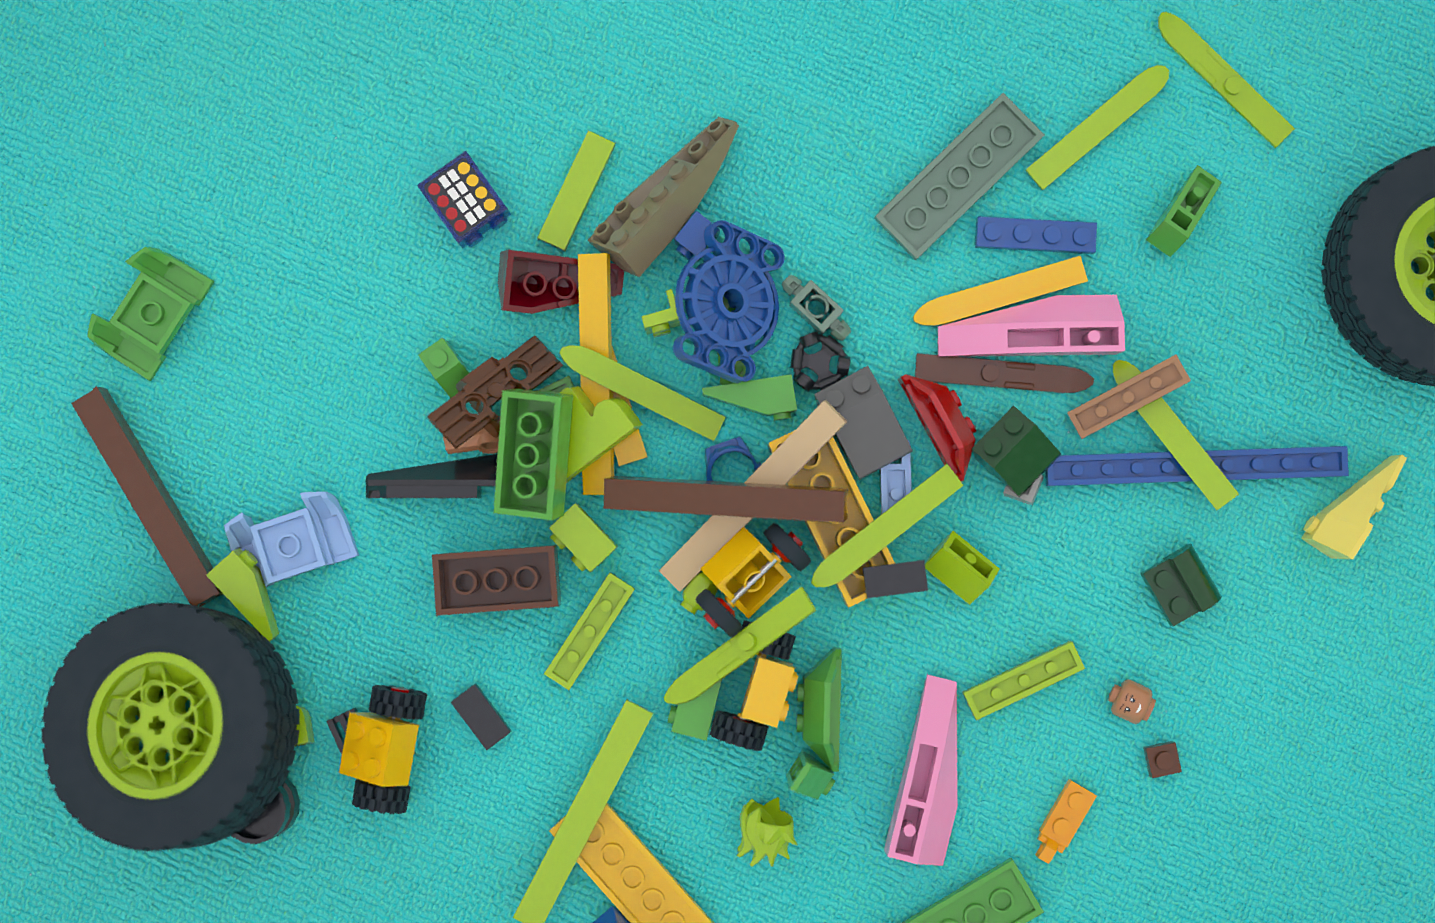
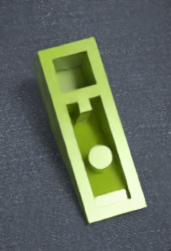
(244, 586)

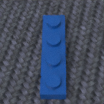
(1036, 235)

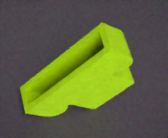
(596, 428)

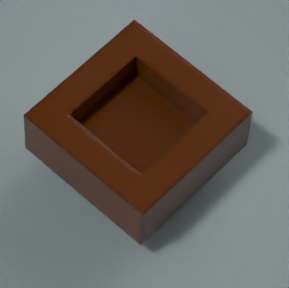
(1162, 759)

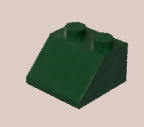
(1015, 451)

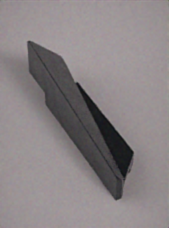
(438, 480)

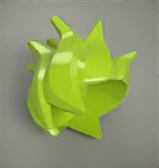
(765, 831)

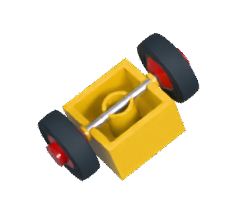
(748, 575)

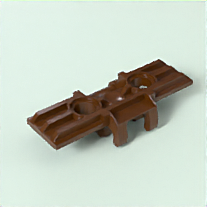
(484, 389)

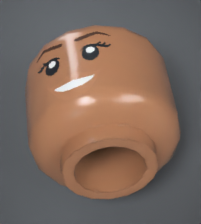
(1131, 701)

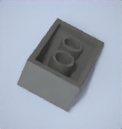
(872, 432)

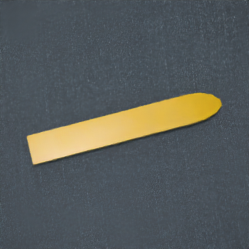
(1002, 292)

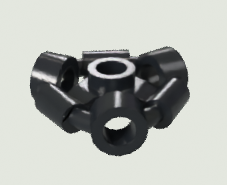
(818, 362)

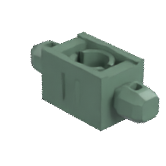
(793, 286)

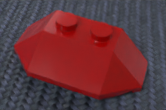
(942, 421)

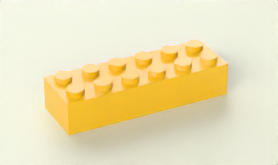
(829, 469)

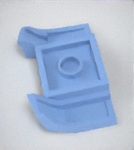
(296, 540)

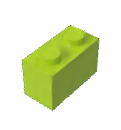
(583, 538)
(961, 567)

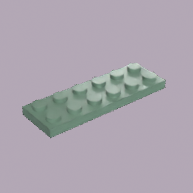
(959, 176)

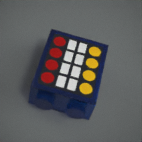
(464, 200)

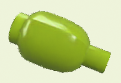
(693, 589)

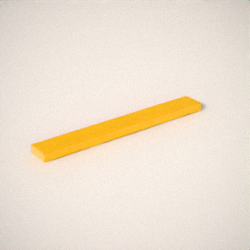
(595, 335)

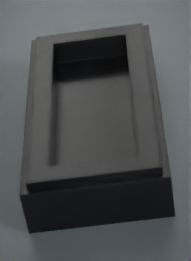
(895, 579)
(481, 716)

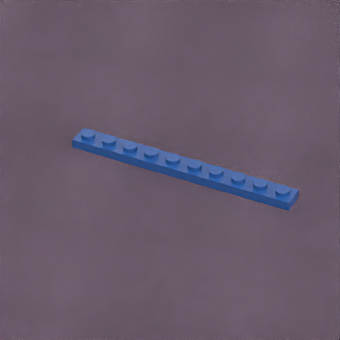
(1163, 466)

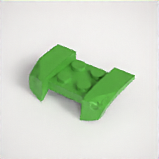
(150, 311)

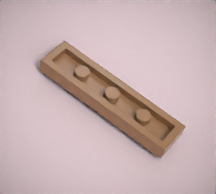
(1129, 396)

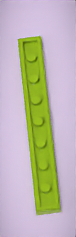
(583, 813)

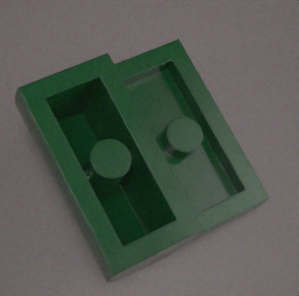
(1181, 585)

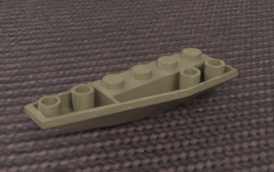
(664, 201)

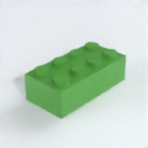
(533, 454)

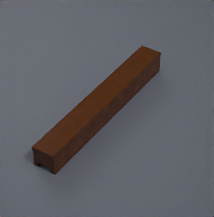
(147, 495)
(726, 498)

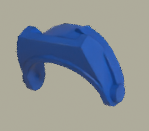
(733, 445)

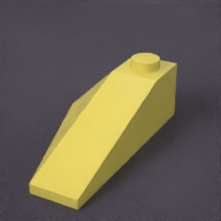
(1344, 523)

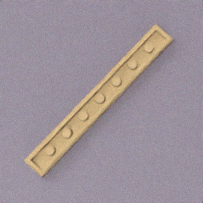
(778, 470)

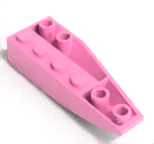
(1040, 329)
(928, 784)

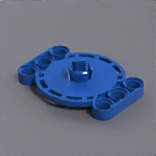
(748, 290)

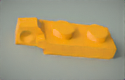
(1064, 820)

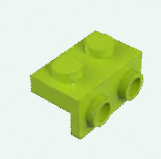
(661, 321)

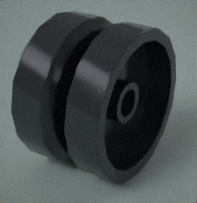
(274, 819)

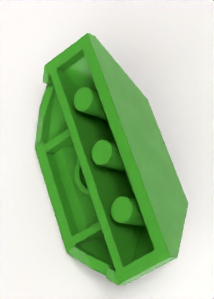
(821, 708)

